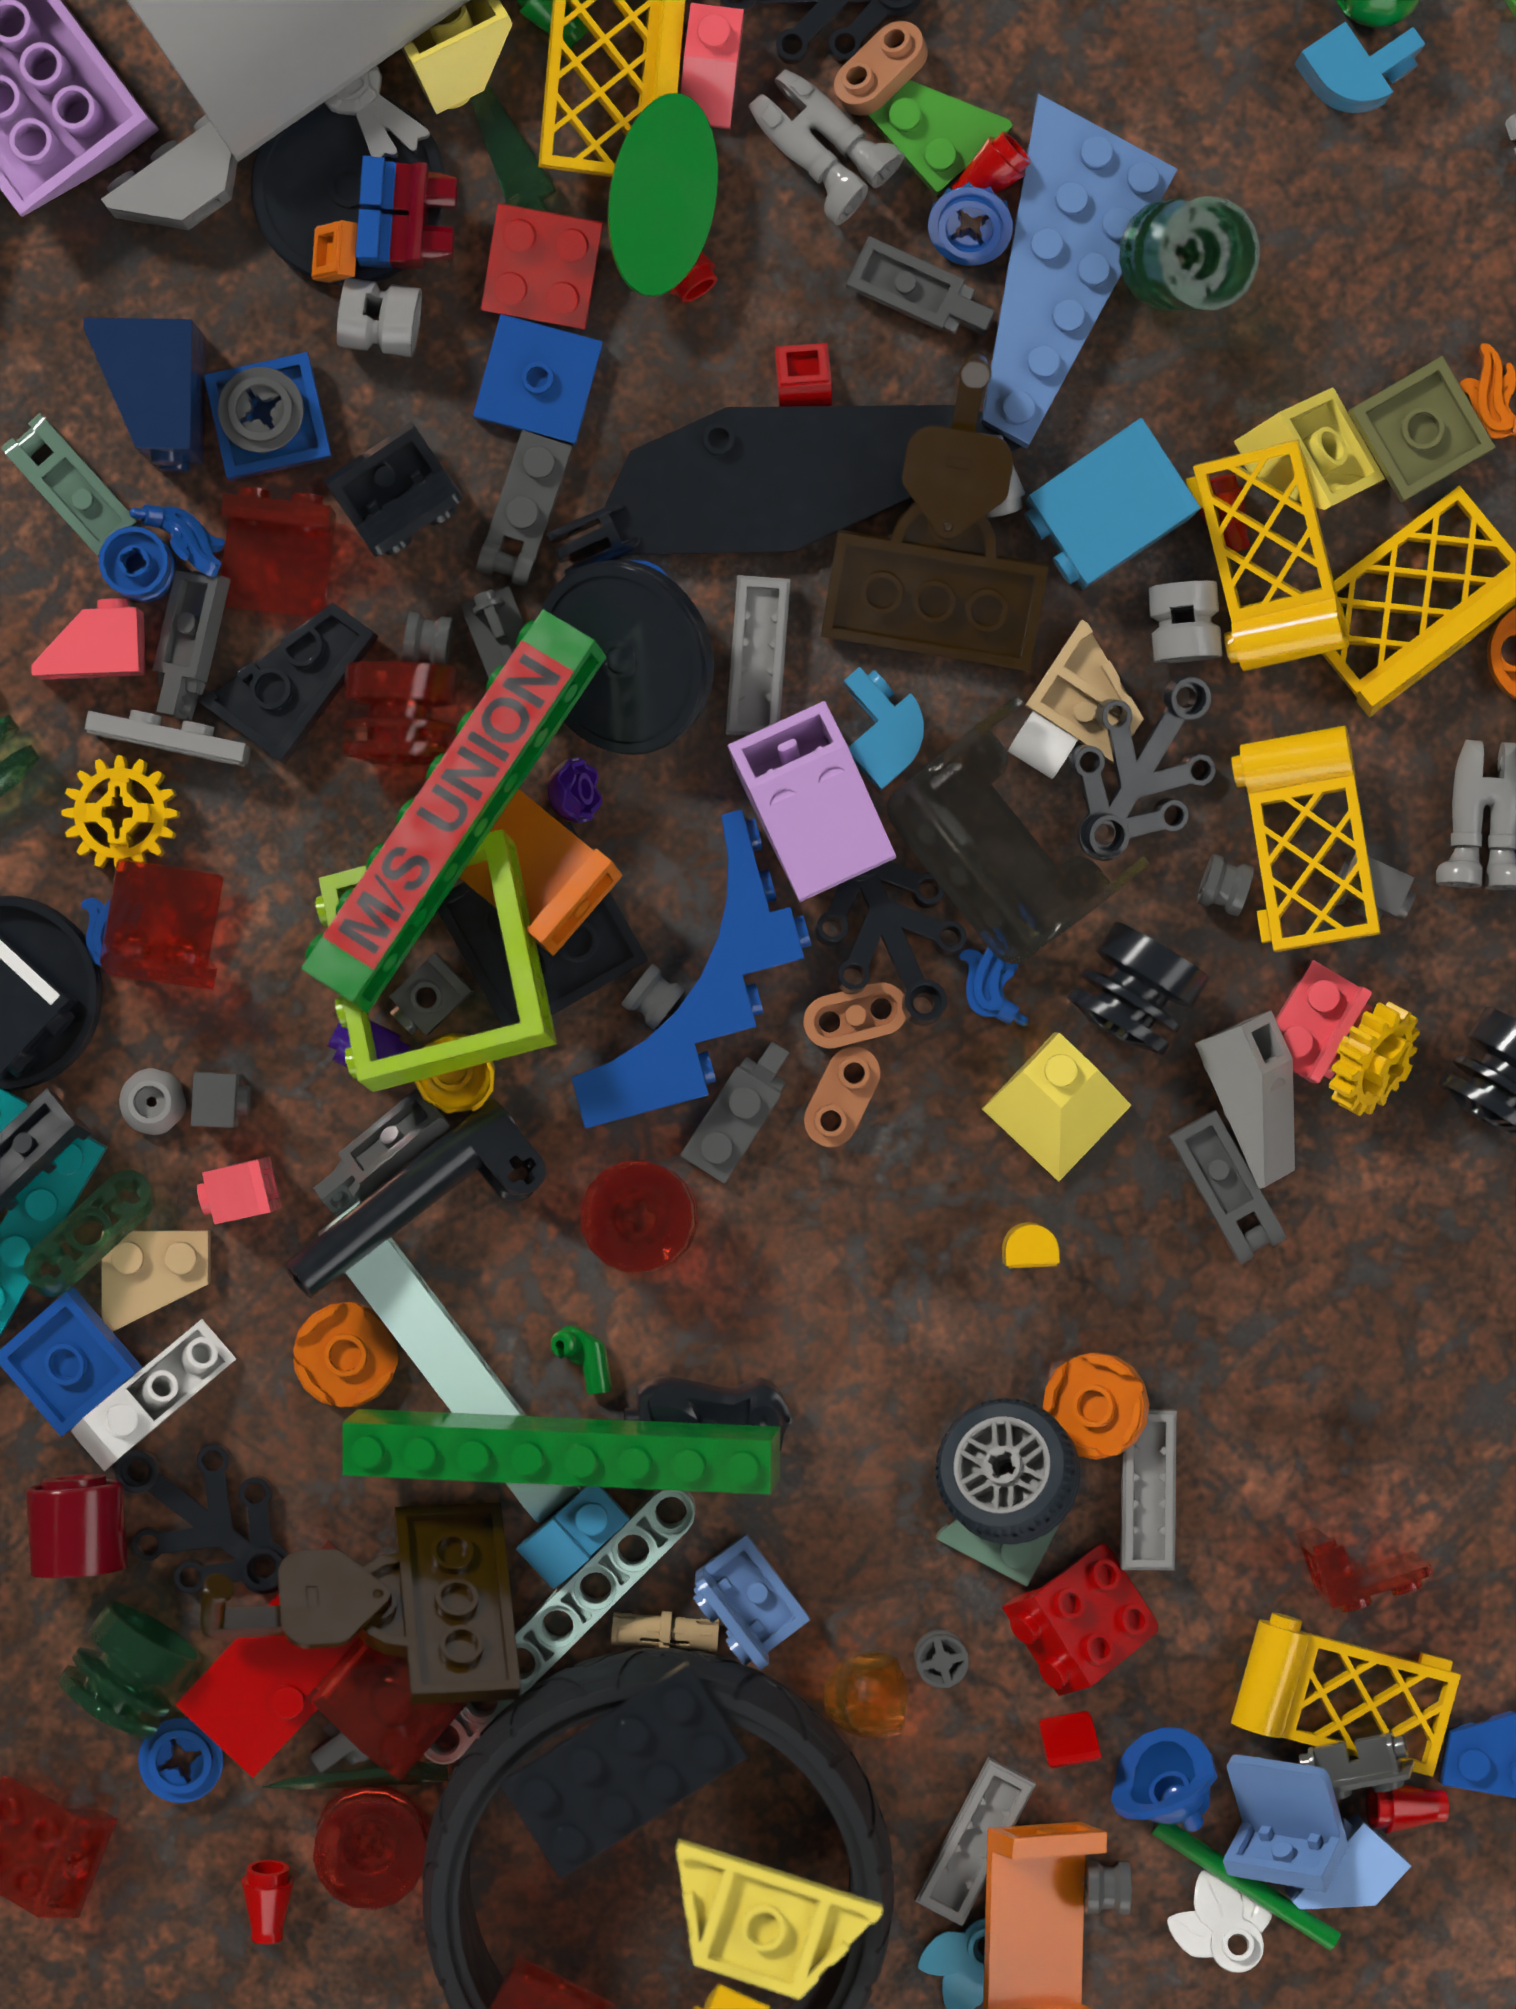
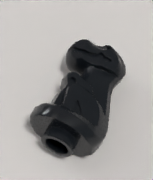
(691, 1401)

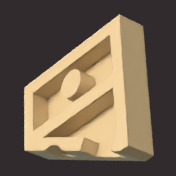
(1076, 687)
(152, 1271)

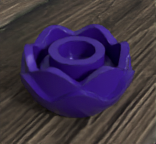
(574, 790)

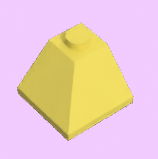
(459, 53)
(1331, 447)
(1057, 1106)

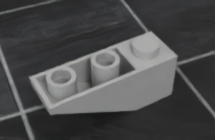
(1255, 1086)

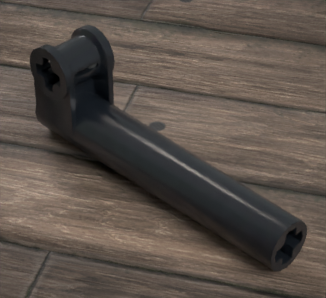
(480, 1142)

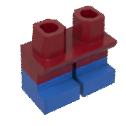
(395, 215)

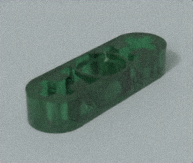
(50, 1247)

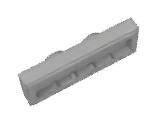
(757, 654)
(146, 730)
(1149, 1496)
(962, 1860)

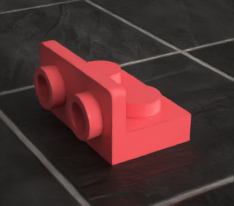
(1318, 1017)

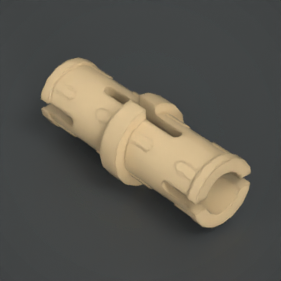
(664, 1632)

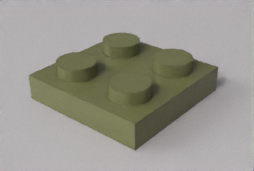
(1421, 429)

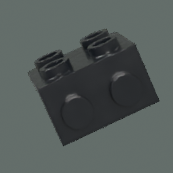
(394, 491)

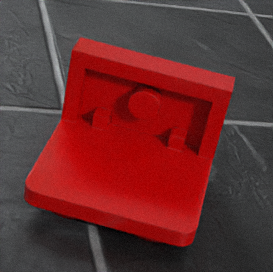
(1082, 1621)

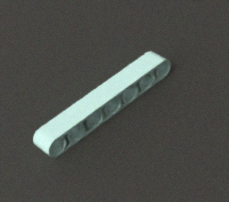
(442, 1352)
(579, 1606)

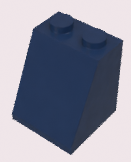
(156, 383)

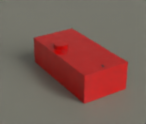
(258, 1694)

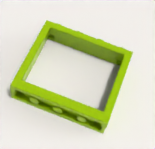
(535, 1024)

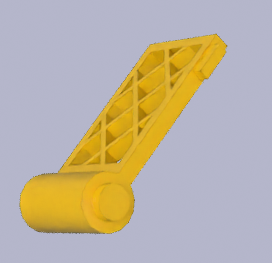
(1282, 626)
(1294, 770)
(1280, 1675)

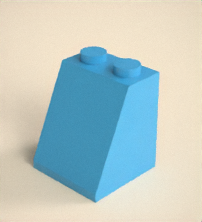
(1110, 505)

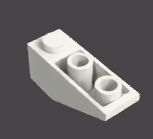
(152, 1395)

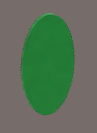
(662, 195)

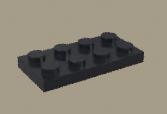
(623, 1769)

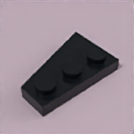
(293, 684)

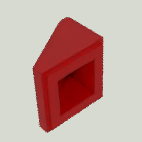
(803, 375)
(1069, 1739)

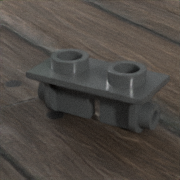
(494, 626)
(1377, 1764)

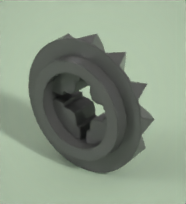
(236, 406)

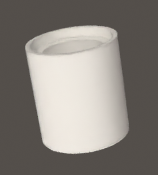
(1042, 745)

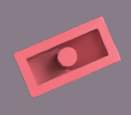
(712, 60)
(97, 644)
(239, 1191)

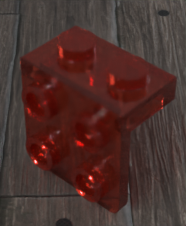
(277, 552)

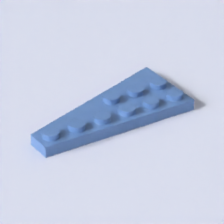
(1062, 258)

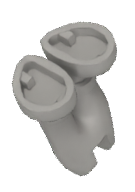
(819, 113)
(1470, 796)

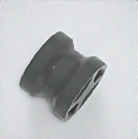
(427, 639)
(1225, 885)
(653, 996)
(944, 1668)
(1107, 1887)

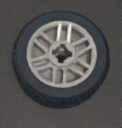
(1013, 1505)

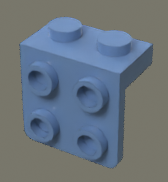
(749, 1600)
(1288, 1824)

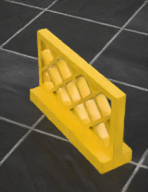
(658, 75)
(1453, 628)

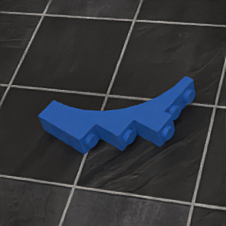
(750, 940)

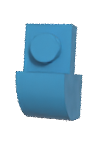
(1348, 77)
(897, 732)
(572, 1534)

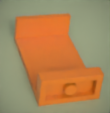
(558, 870)
(1036, 1914)

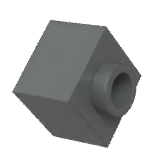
(219, 1099)

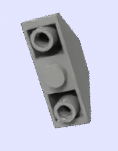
(179, 185)

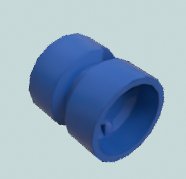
(137, 564)

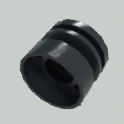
(1138, 988)
(1492, 1084)

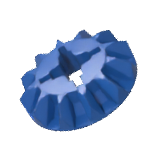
(965, 245)
(171, 1782)

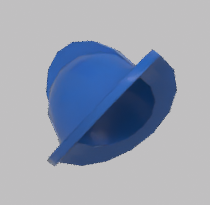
(1165, 1779)

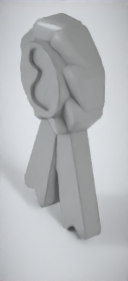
(377, 116)

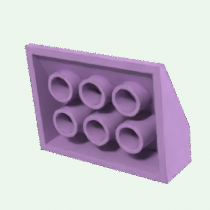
(59, 105)

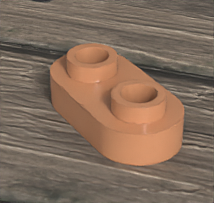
(882, 66)
(854, 1015)
(841, 1096)

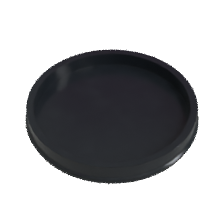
(314, 179)
(655, 652)
(61, 955)

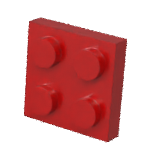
(542, 265)

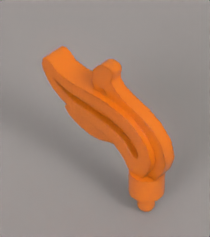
(1492, 394)

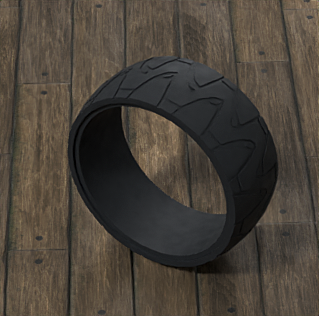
(590, 1691)

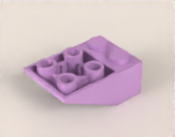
(811, 801)

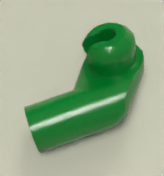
(586, 1352)

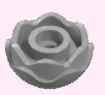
(169, 1105)

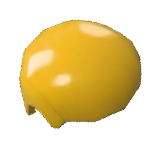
(459, 1089)

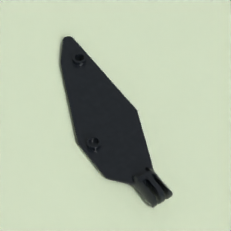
(755, 481)

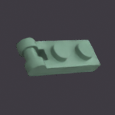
(69, 484)

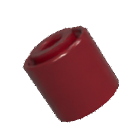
(76, 1526)

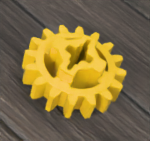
(98, 813)
(1374, 1058)

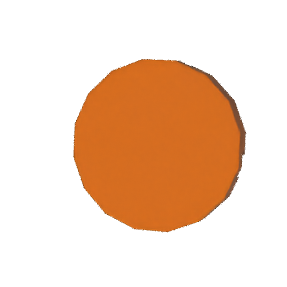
(345, 1355)
(1098, 1404)

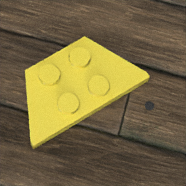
(765, 1921)

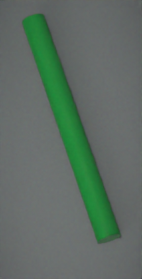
(1253, 1889)

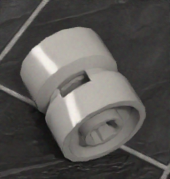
(398, 319)
(1186, 640)

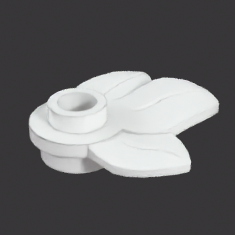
(1217, 1917)

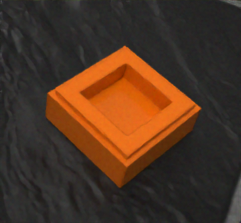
(334, 251)

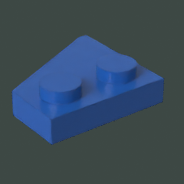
(1482, 1756)

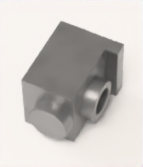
(1389, 885)
(449, 990)

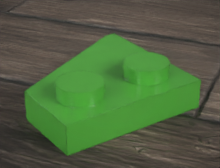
(935, 132)

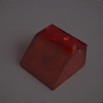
(371, 1706)

